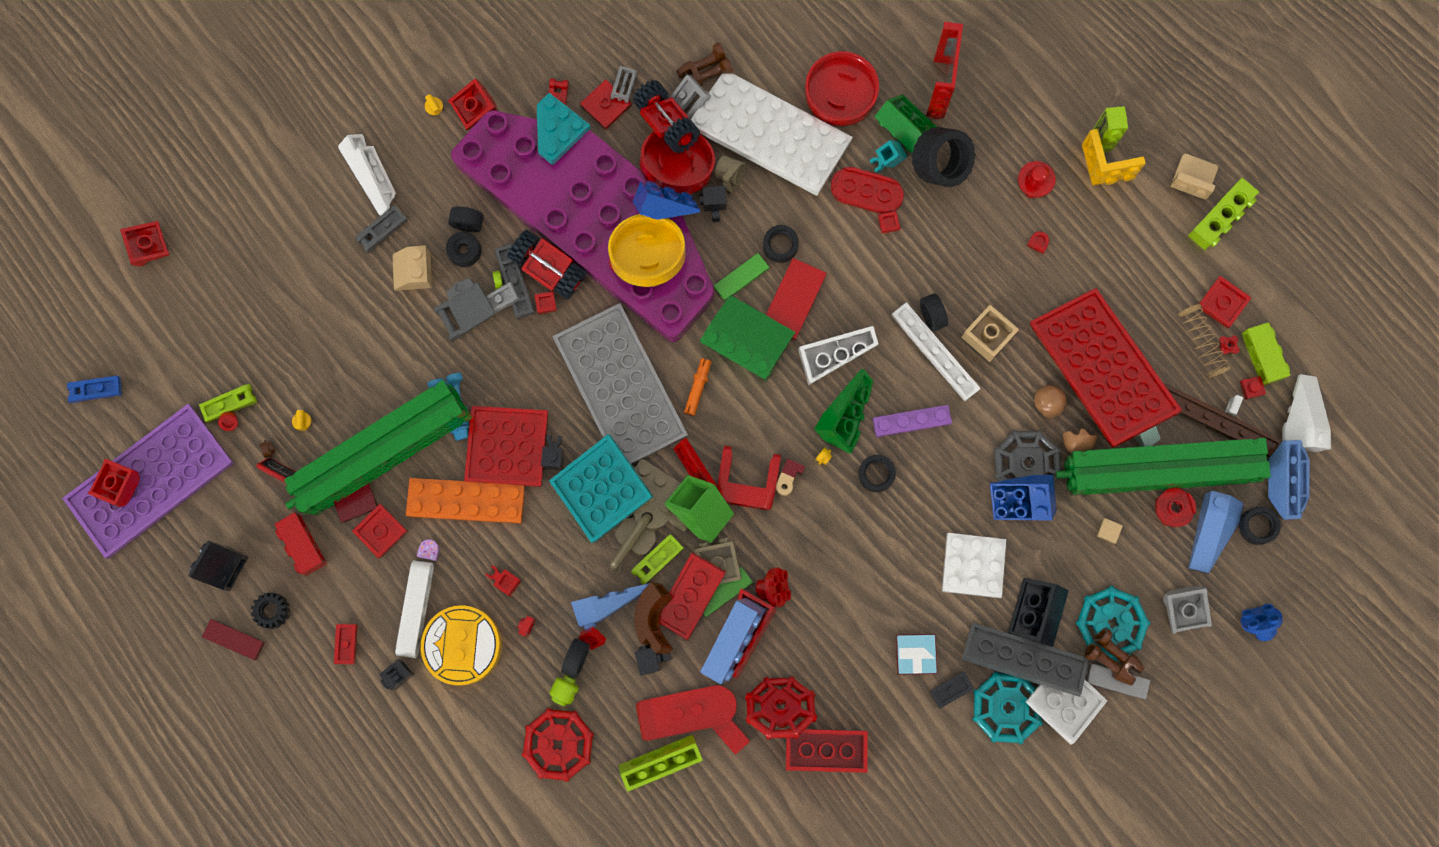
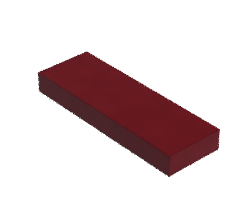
(233, 639)

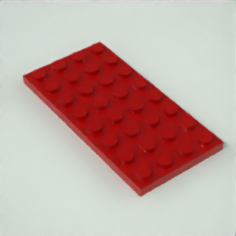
(1105, 368)

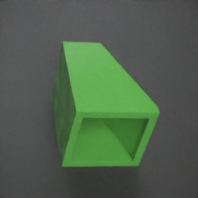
(700, 508)

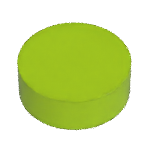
(497, 279)

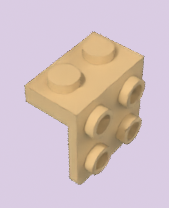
(1195, 176)

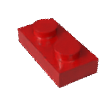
(345, 644)

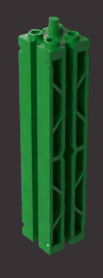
(377, 449)
(1166, 467)

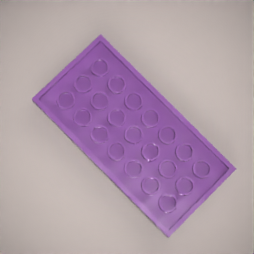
(172, 467)

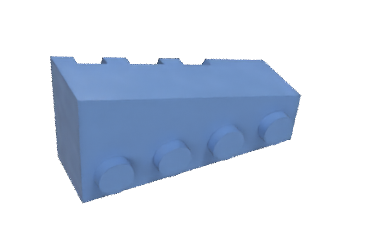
(732, 640)

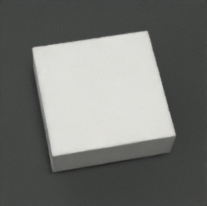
(1233, 405)

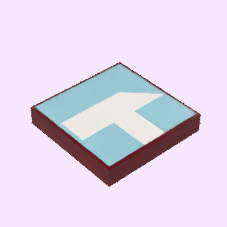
(916, 654)

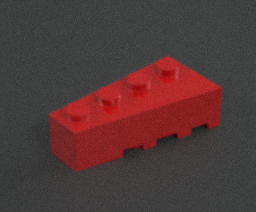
(758, 632)

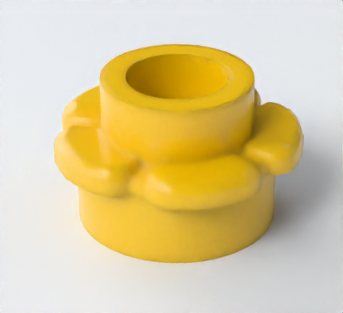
(824, 456)

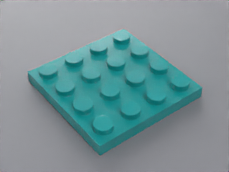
(601, 488)

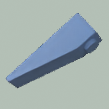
(1216, 524)
(596, 609)

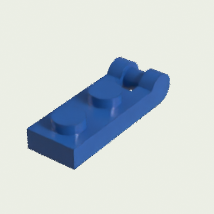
(94, 389)

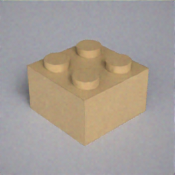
(989, 333)

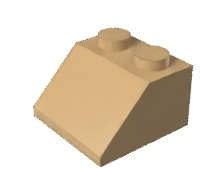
(412, 268)

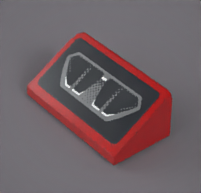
(275, 469)

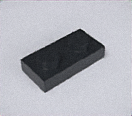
(951, 690)

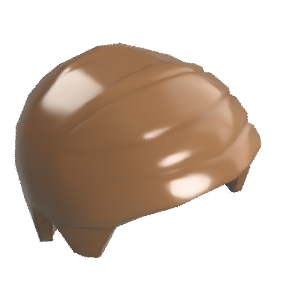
(1050, 401)
(1079, 442)

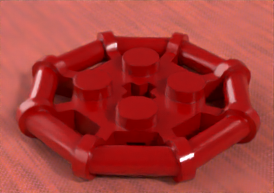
(780, 717)
(546, 743)

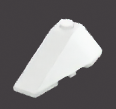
(1308, 416)

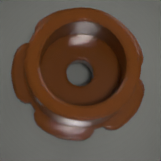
(267, 449)

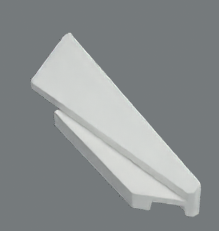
(368, 170)

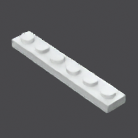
(935, 352)

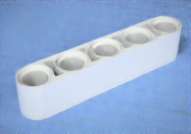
(414, 609)

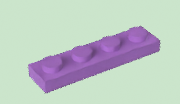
(912, 421)

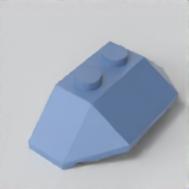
(1289, 479)

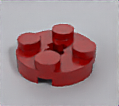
(1167, 515)

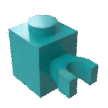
(889, 155)

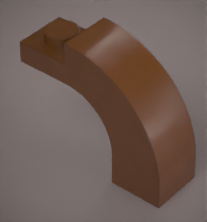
(647, 617)

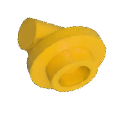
(433, 105)
(301, 420)

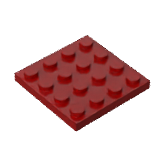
(506, 446)

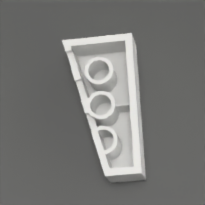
(832, 353)

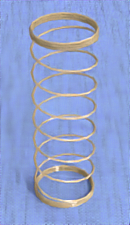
(1189, 310)

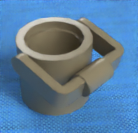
(730, 172)

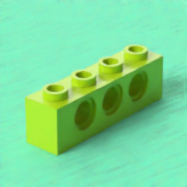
(1242, 192)
(660, 763)

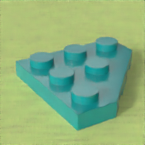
(557, 128)

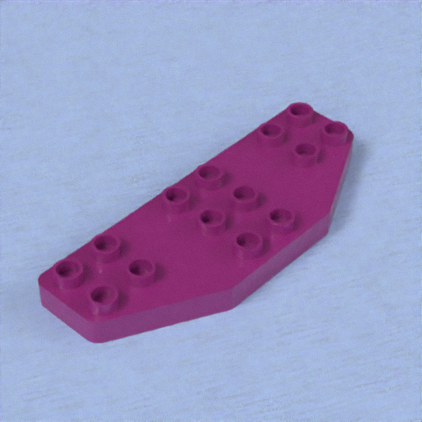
(577, 210)

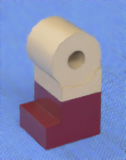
(785, 482)

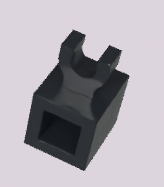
(714, 200)
(553, 455)
(649, 661)
(395, 675)

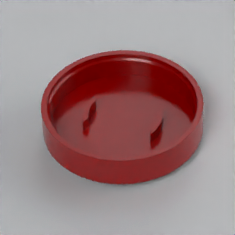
(841, 88)
(679, 171)

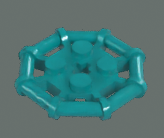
(1113, 610)
(998, 714)

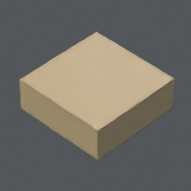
(1109, 531)

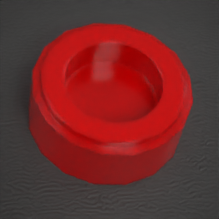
(228, 421)

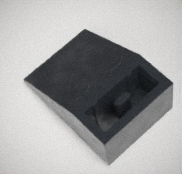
(218, 565)

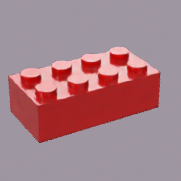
(828, 751)

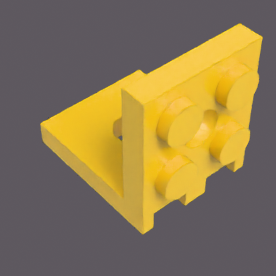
(1109, 173)

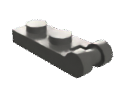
(381, 228)

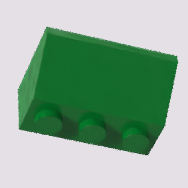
(903, 120)

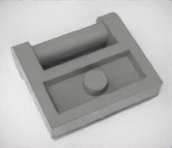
(686, 92)

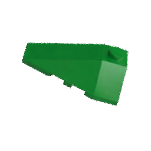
(842, 418)

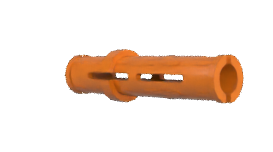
(697, 387)

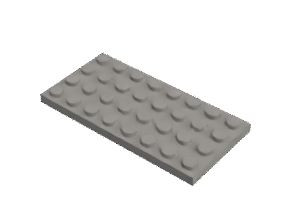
(620, 384)

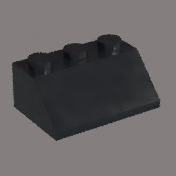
(1038, 611)

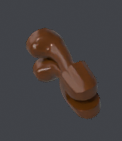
(716, 56)
(1120, 669)

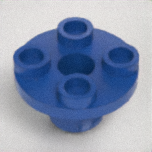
(1262, 621)

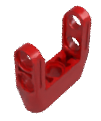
(743, 494)

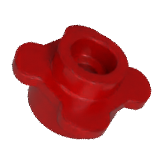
(1224, 345)

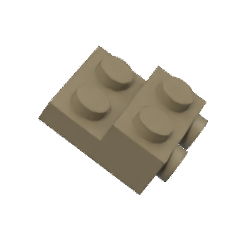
(723, 556)

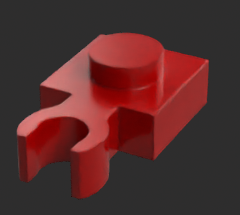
(504, 581)

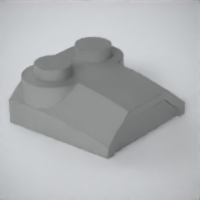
(1187, 608)

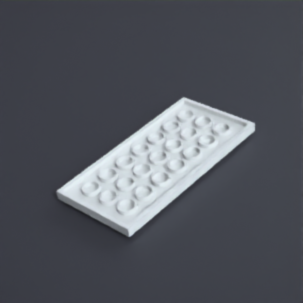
(771, 132)

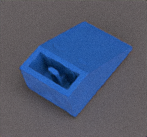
(662, 202)
(1024, 498)

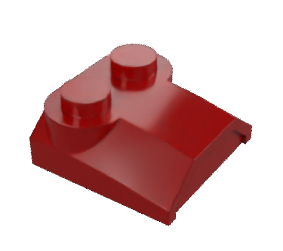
(472, 103)
(144, 243)
(115, 483)

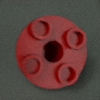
(1036, 179)
(774, 587)

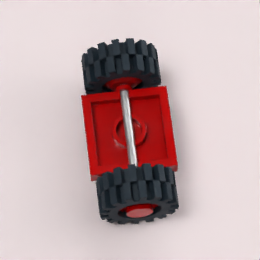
(665, 116)
(546, 264)

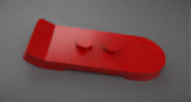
(685, 712)

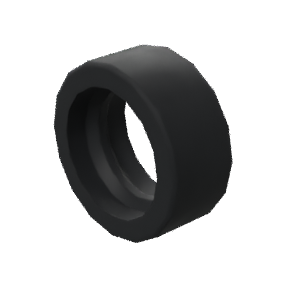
(780, 229)
(934, 312)
(879, 459)
(1274, 525)
(575, 658)

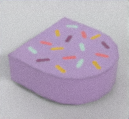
(428, 550)

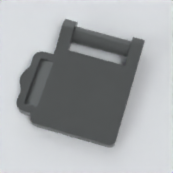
(468, 306)

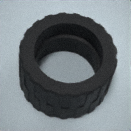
(961, 159)

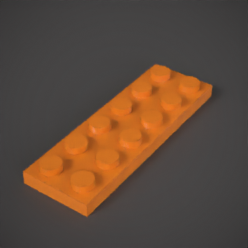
(465, 501)

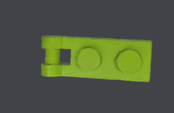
(227, 402)
(657, 559)

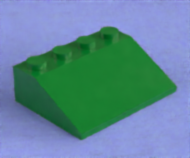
(747, 337)

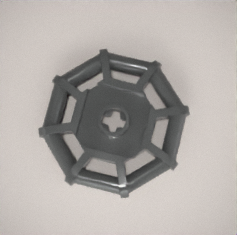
(1027, 450)

